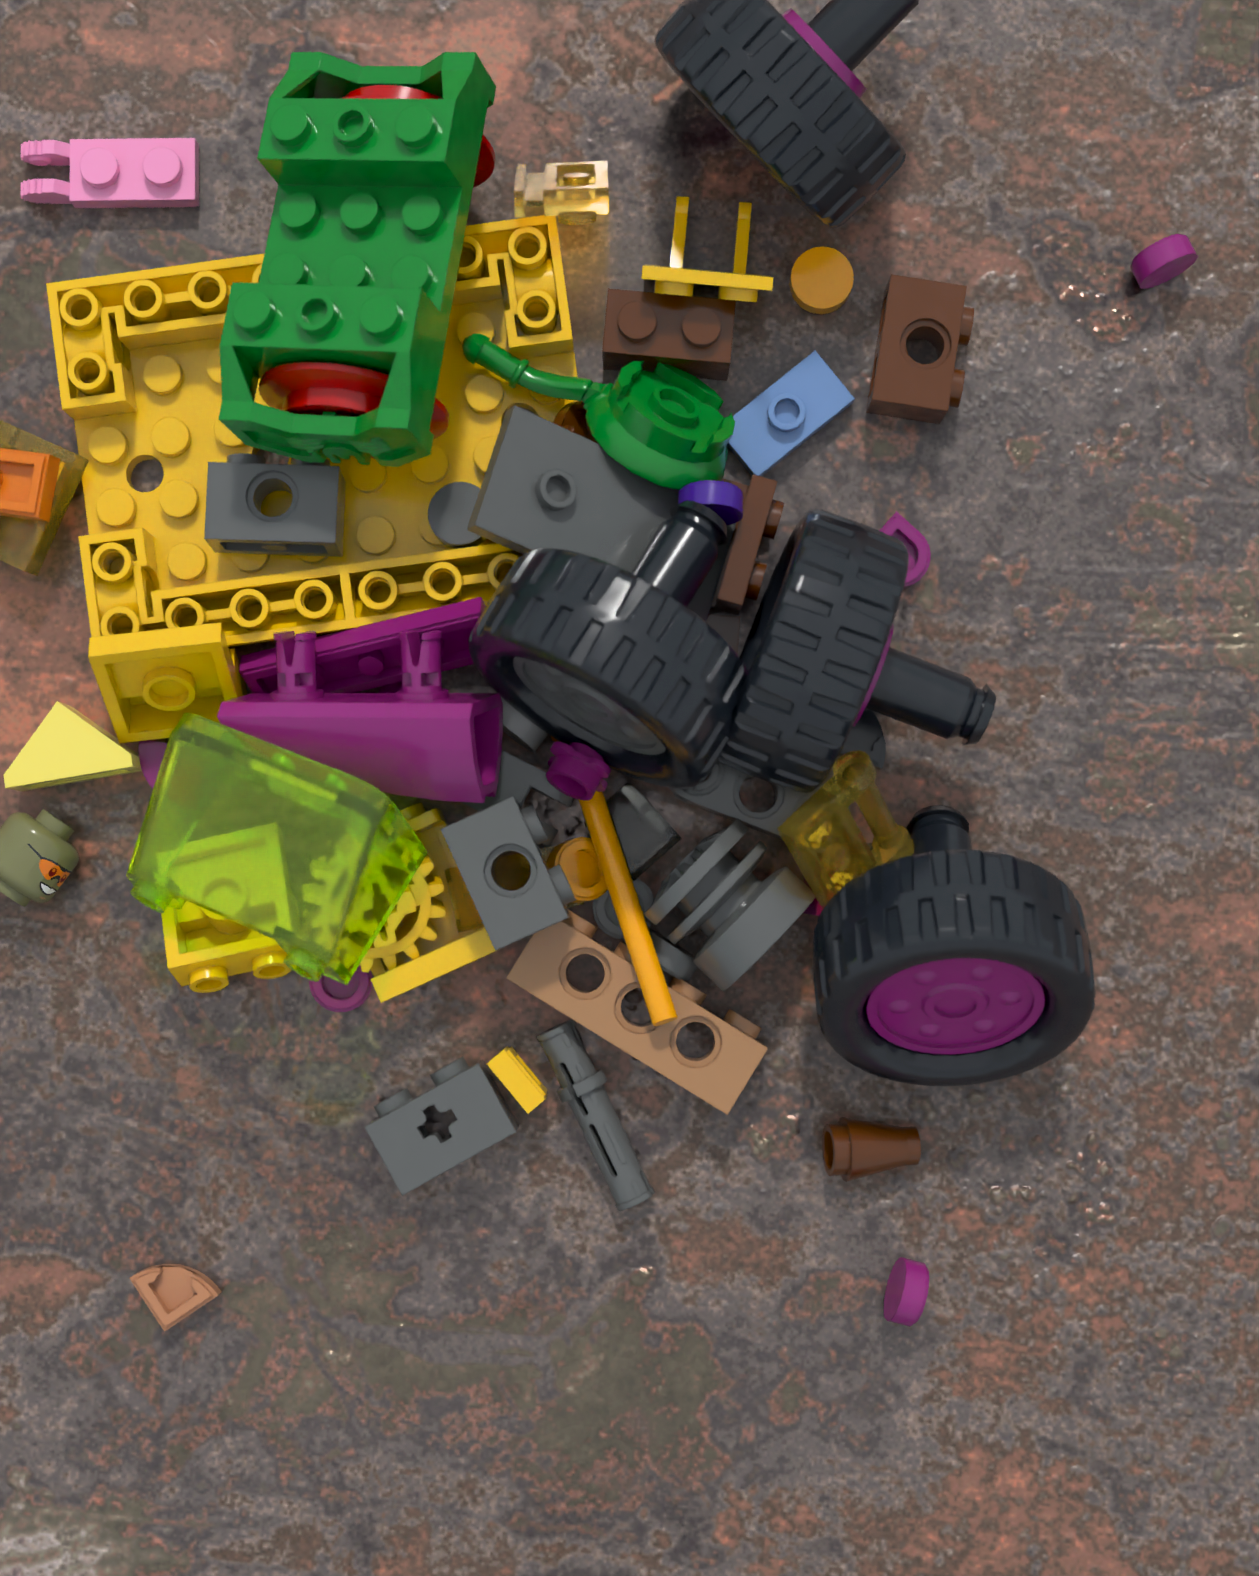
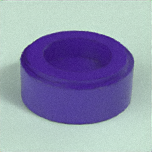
(719, 496)

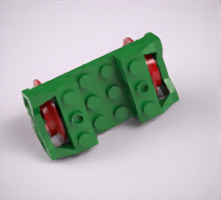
(357, 258)

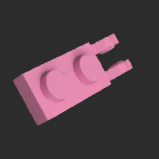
(116, 172)

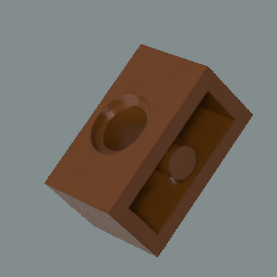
(919, 311)

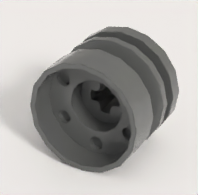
(729, 904)

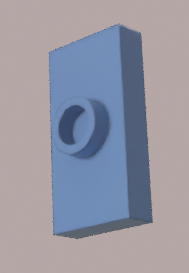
(787, 414)

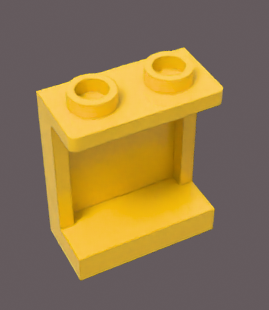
(450, 948)

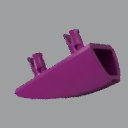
(399, 742)

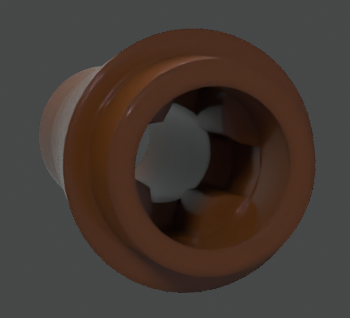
(866, 1148)

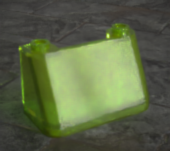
(273, 846)

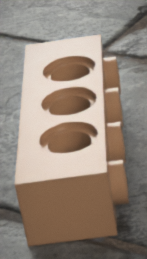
(713, 1077)

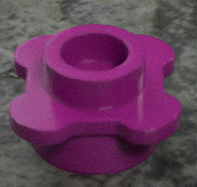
(577, 770)

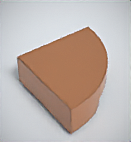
(173, 1291)

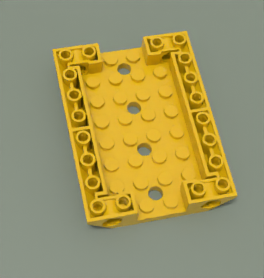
(146, 385)

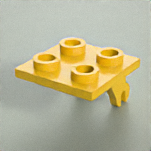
(732, 285)

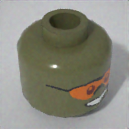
(35, 856)

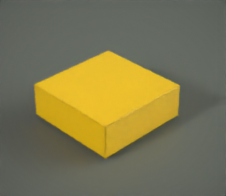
(518, 1078)

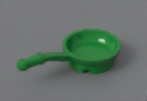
(649, 422)

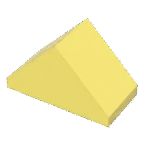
(67, 751)

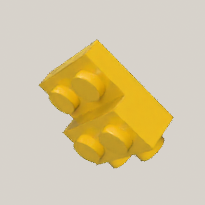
(161, 675)
(209, 948)

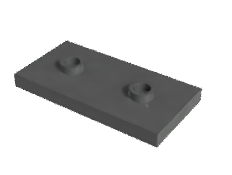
(570, 495)

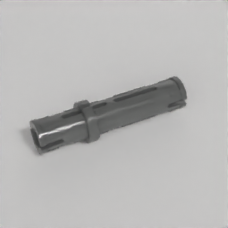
(600, 1125)

